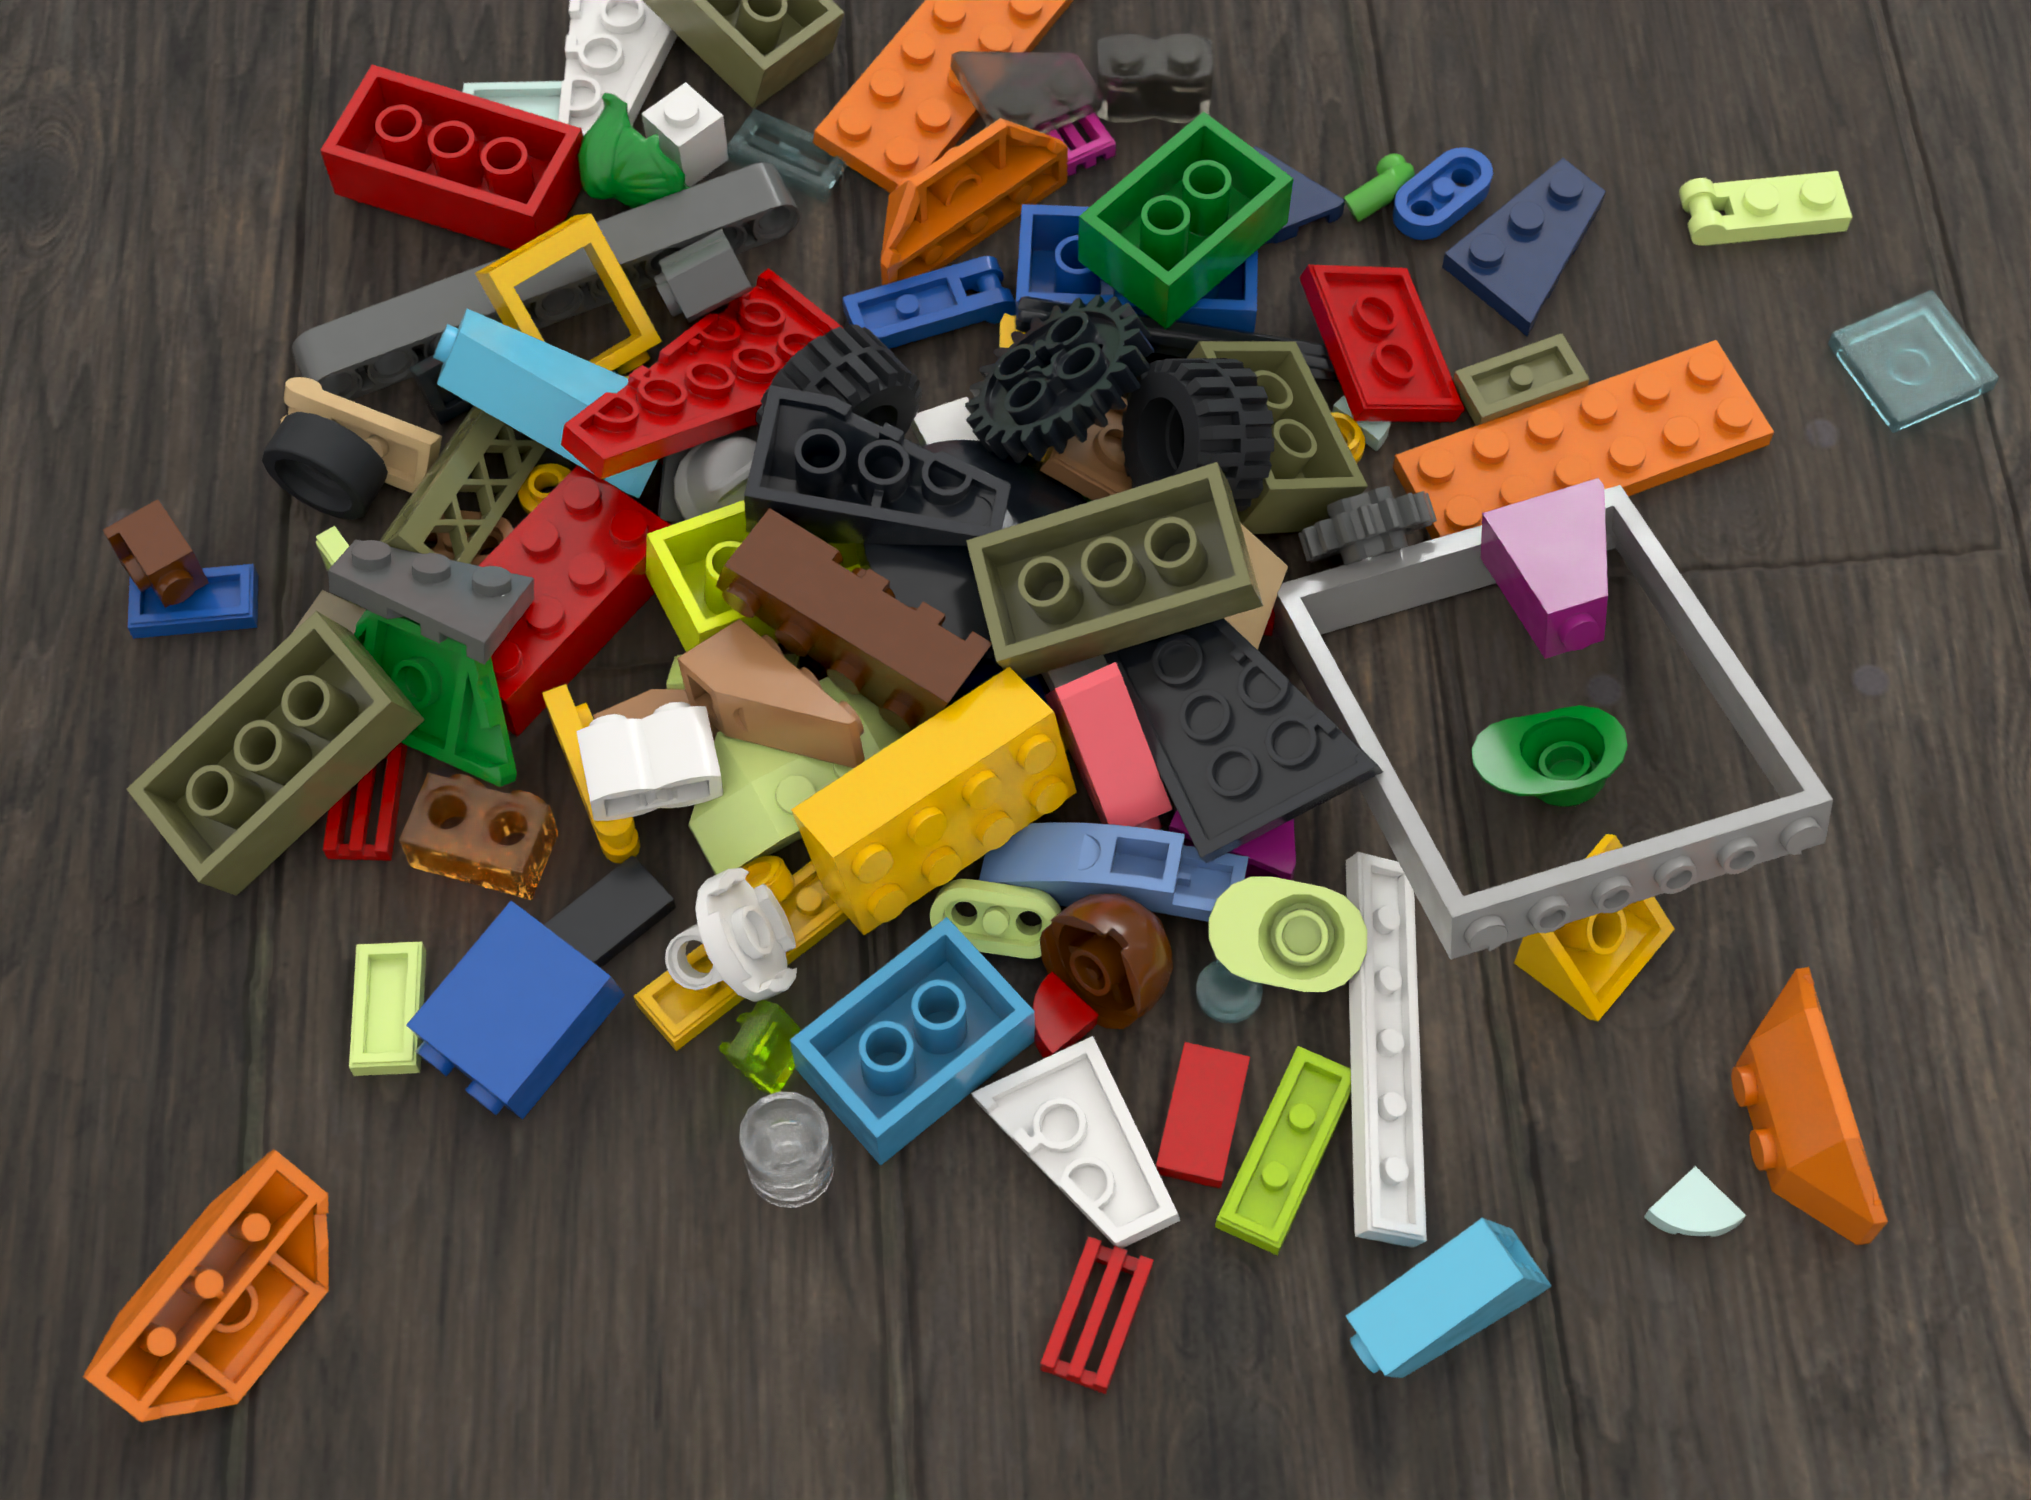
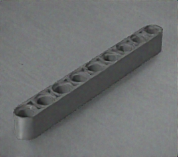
(384, 340)

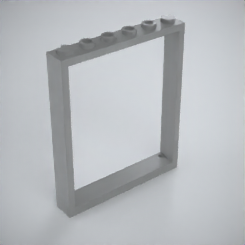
(1593, 884)

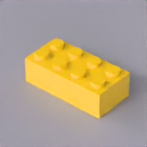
(936, 800)

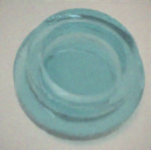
(1226, 995)

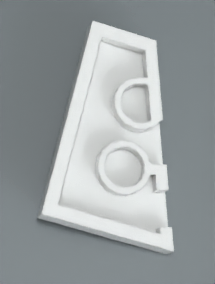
(1084, 1139)

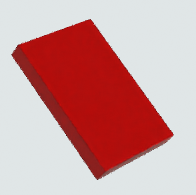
(1381, 344)

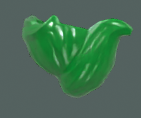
(622, 162)

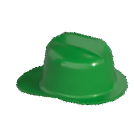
(1551, 754)

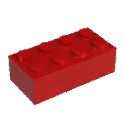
(453, 159)
(588, 582)

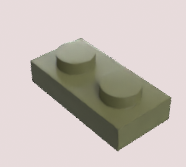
(1519, 379)

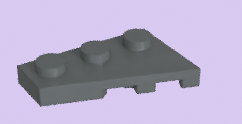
(441, 594)

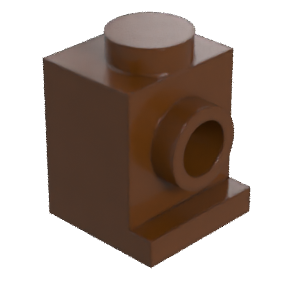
(156, 554)

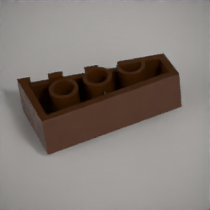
(848, 622)

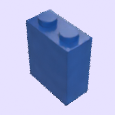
(514, 1012)

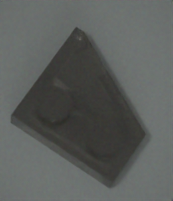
(1027, 87)

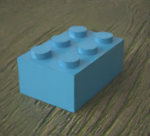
(913, 1040)

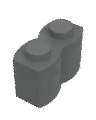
(701, 277)

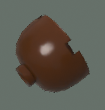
(1110, 956)

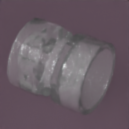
(783, 1134)

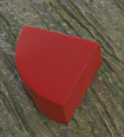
(1060, 1016)

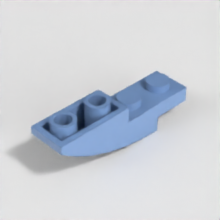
(1114, 859)

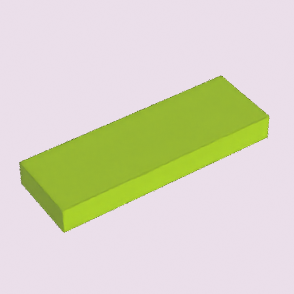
(1286, 1151)

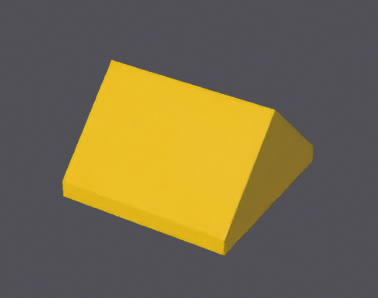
(1598, 955)

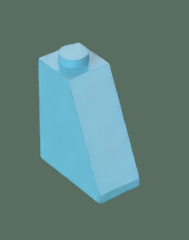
(1445, 1299)

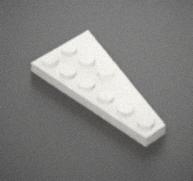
(614, 51)

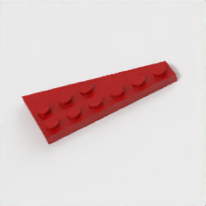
(702, 382)

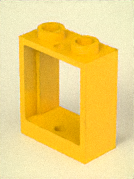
(538, 254)

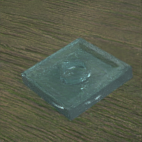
(1913, 361)

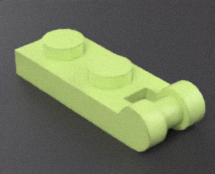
(1765, 208)

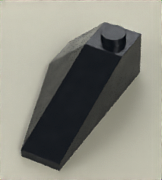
(862, 479)

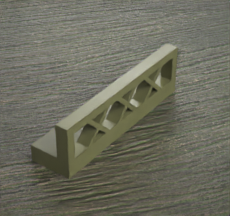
(449, 476)

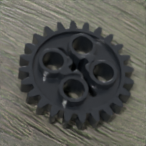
(1059, 379)

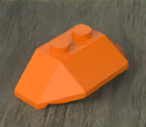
(968, 197)
(1804, 1116)
(221, 1298)

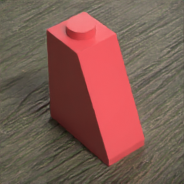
(1110, 749)

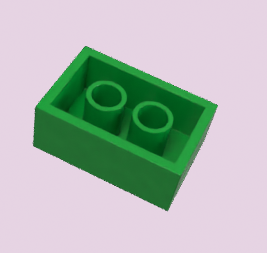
(1184, 219)

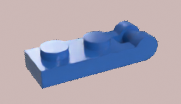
(932, 302)

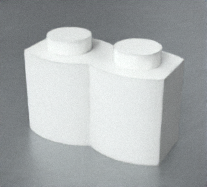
(649, 761)

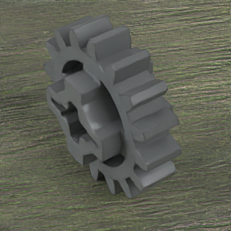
(1367, 526)

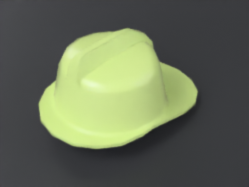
(1287, 934)

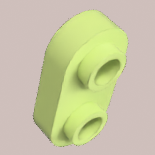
(997, 922)

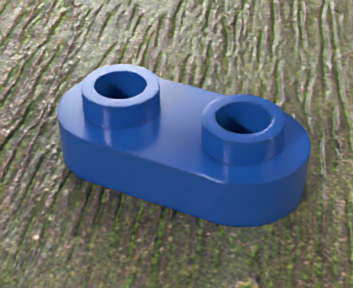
(1436, 195)

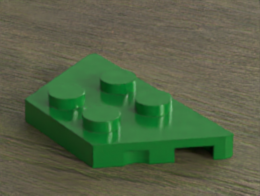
(450, 692)

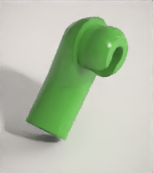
(1381, 190)

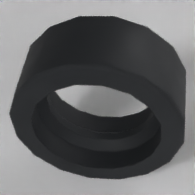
(324, 465)

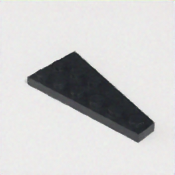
(1234, 736)

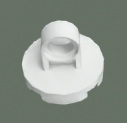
(743, 938)

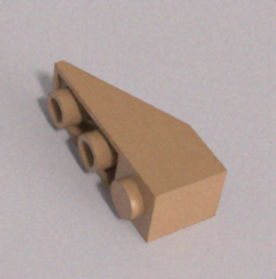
(766, 699)

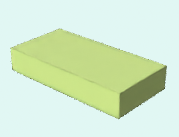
(385, 998)

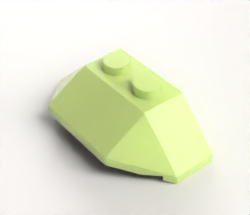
(767, 783)

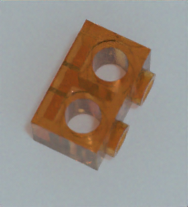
(473, 848)

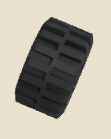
(856, 370)
(1198, 416)

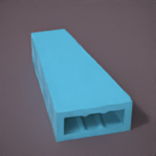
(527, 384)

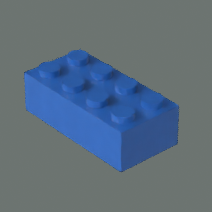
(1052, 272)

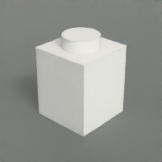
(688, 132)

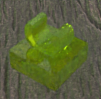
(763, 1046)

